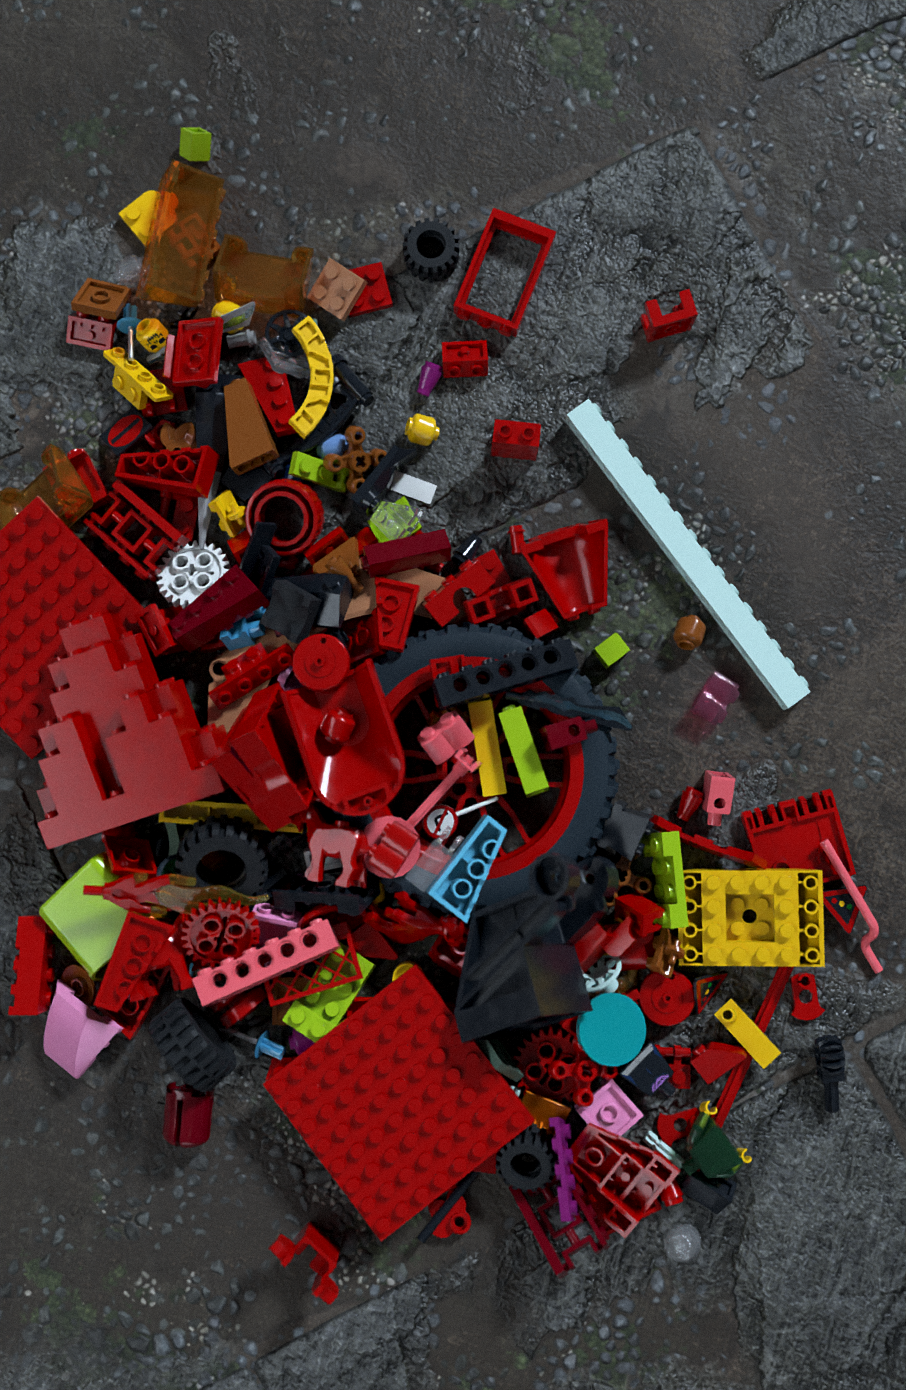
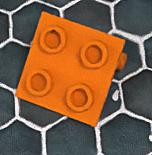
(543, 1109)

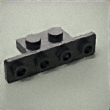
(260, 559)

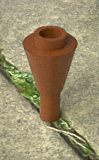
(338, 566)

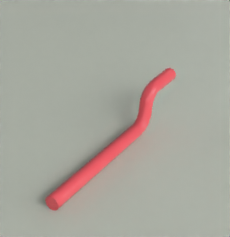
(860, 903)

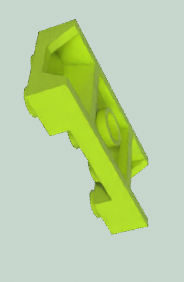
(669, 877)
(324, 1010)

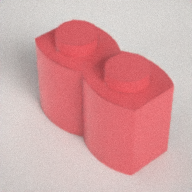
(445, 737)

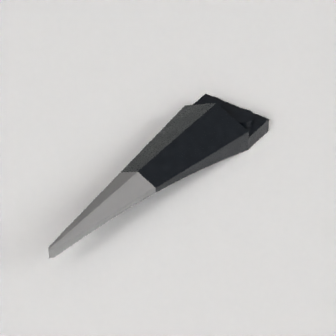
(211, 431)

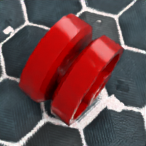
(240, 1004)

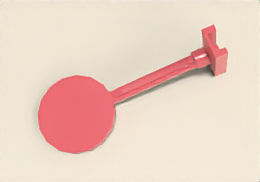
(375, 828)

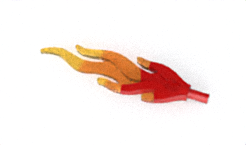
(134, 895)

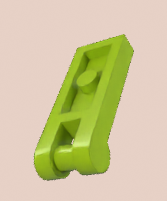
(312, 470)

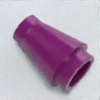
(429, 377)

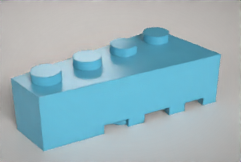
(464, 874)

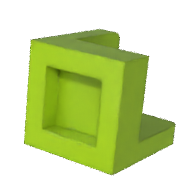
(195, 144)
(611, 650)

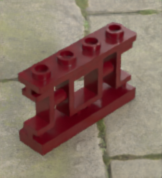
(543, 1226)

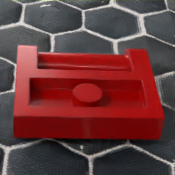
(185, 514)

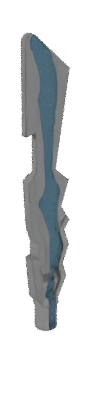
(233, 320)

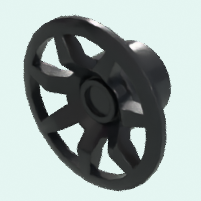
(285, 336)

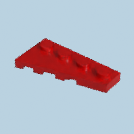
(271, 393)
(135, 948)

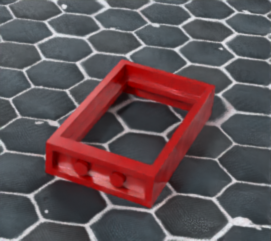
(522, 229)

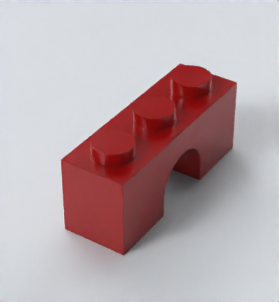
(499, 599)
(440, 602)

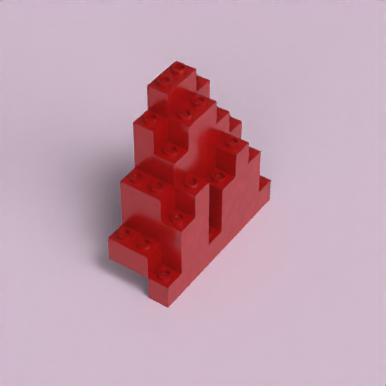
(118, 737)

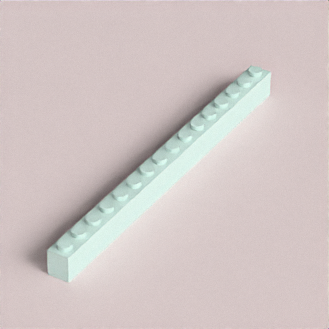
(686, 554)

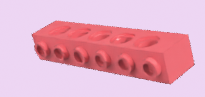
(211, 994)

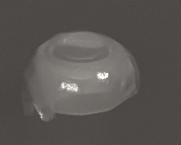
(682, 1243)

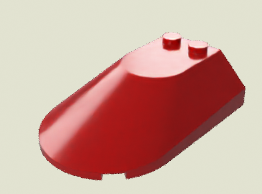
(368, 767)

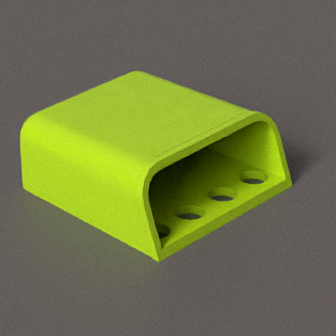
(88, 922)

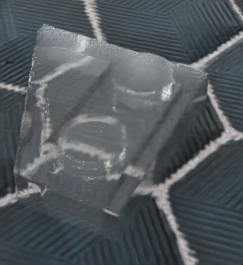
(283, 363)
(396, 519)

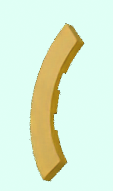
(321, 377)

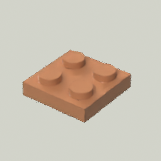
(337, 289)

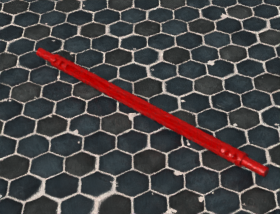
(761, 1020)

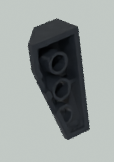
(332, 589)

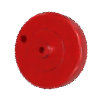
(321, 662)
(666, 999)

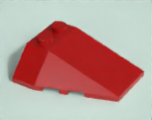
(619, 1175)

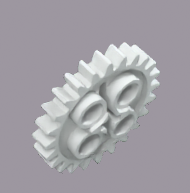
(192, 574)

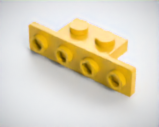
(134, 380)

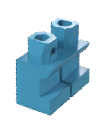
(244, 631)

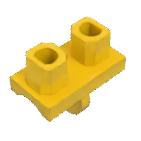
(229, 512)

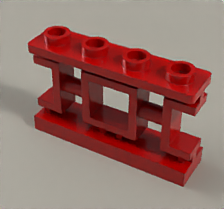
(146, 517)

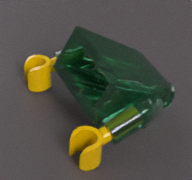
(711, 1148)

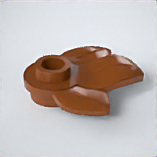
(178, 438)

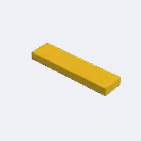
(487, 748)

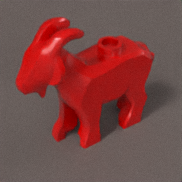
(334, 841)
(413, 922)
(170, 955)

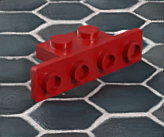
(334, 540)
(249, 672)

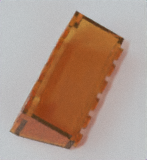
(181, 236)

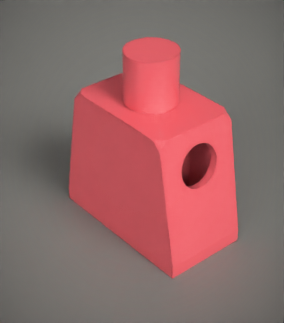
(717, 786)

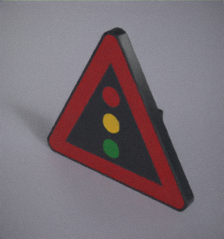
(842, 906)
(705, 988)

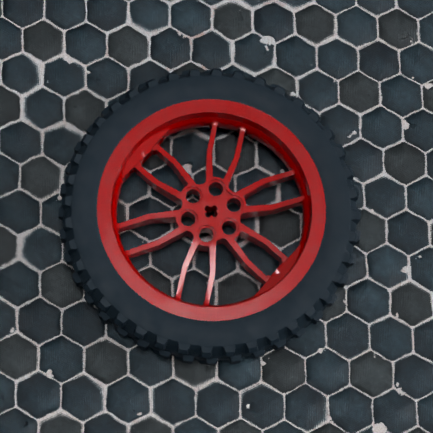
(586, 766)

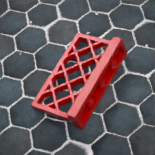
(342, 932)

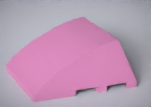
(75, 1032)

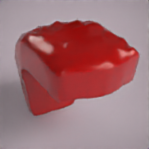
(153, 436)

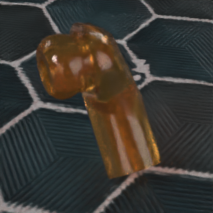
(628, 981)

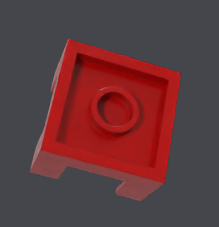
(663, 326)

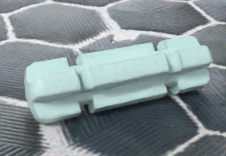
(662, 1148)

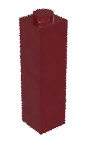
(406, 553)

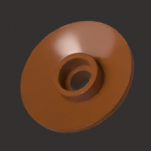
(80, 981)

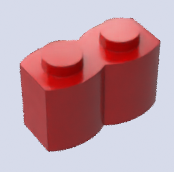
(393, 849)

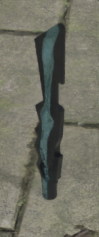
(568, 707)

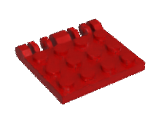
(798, 837)

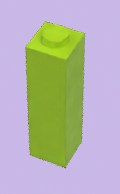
(523, 750)

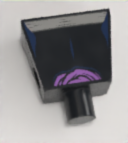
(649, 1071)

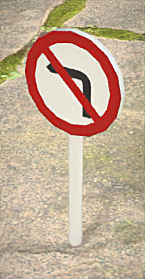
(442, 816)

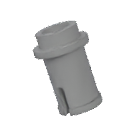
(241, 339)

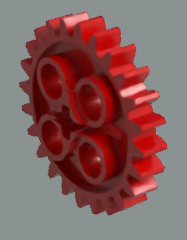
(198, 929)
(531, 1056)

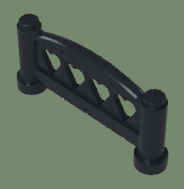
(344, 384)

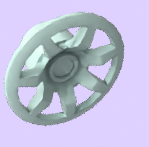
(603, 977)

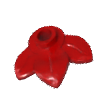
(448, 1224)

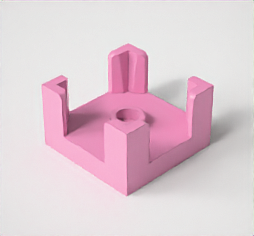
(611, 1109)

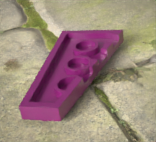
(567, 1205)

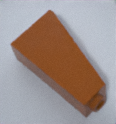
(247, 431)

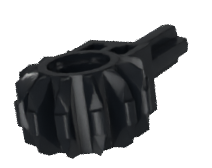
(830, 1068)

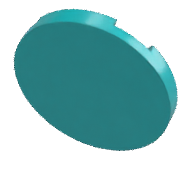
(611, 1031)

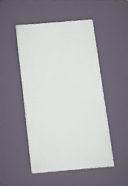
(413, 487)

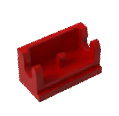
(641, 910)

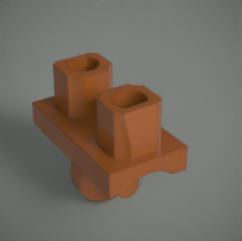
(666, 952)

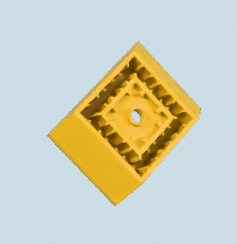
(786, 924)

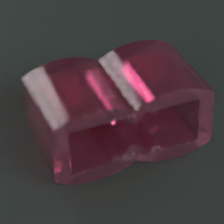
(714, 698)

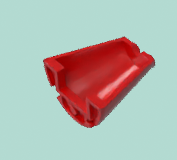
(572, 566)

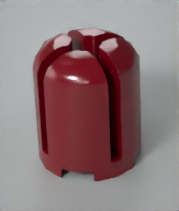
(187, 1115)

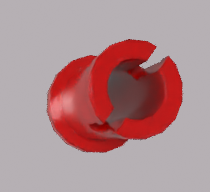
(516, 537)

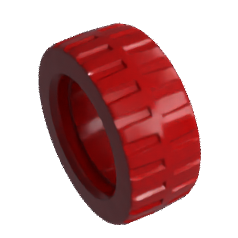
(304, 497)

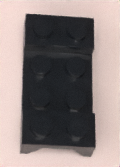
(349, 900)

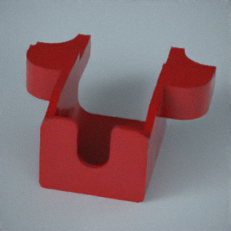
(598, 941)
(322, 1263)

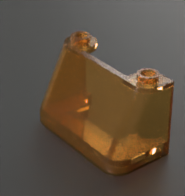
(260, 278)
(57, 485)

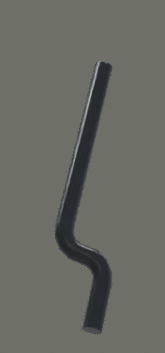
(449, 1203)

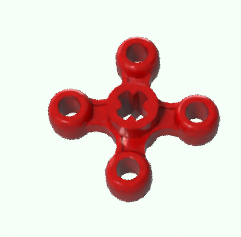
(583, 1081)

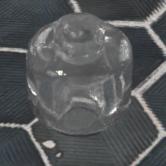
(128, 271)

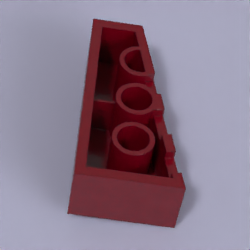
(217, 609)

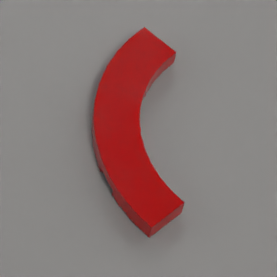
(705, 844)

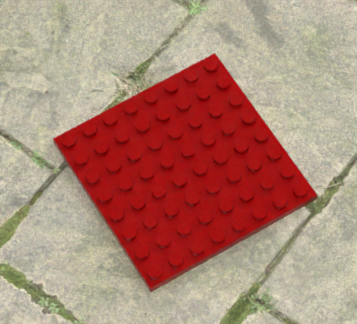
(44, 584)
(398, 1102)

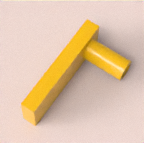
(747, 1033)

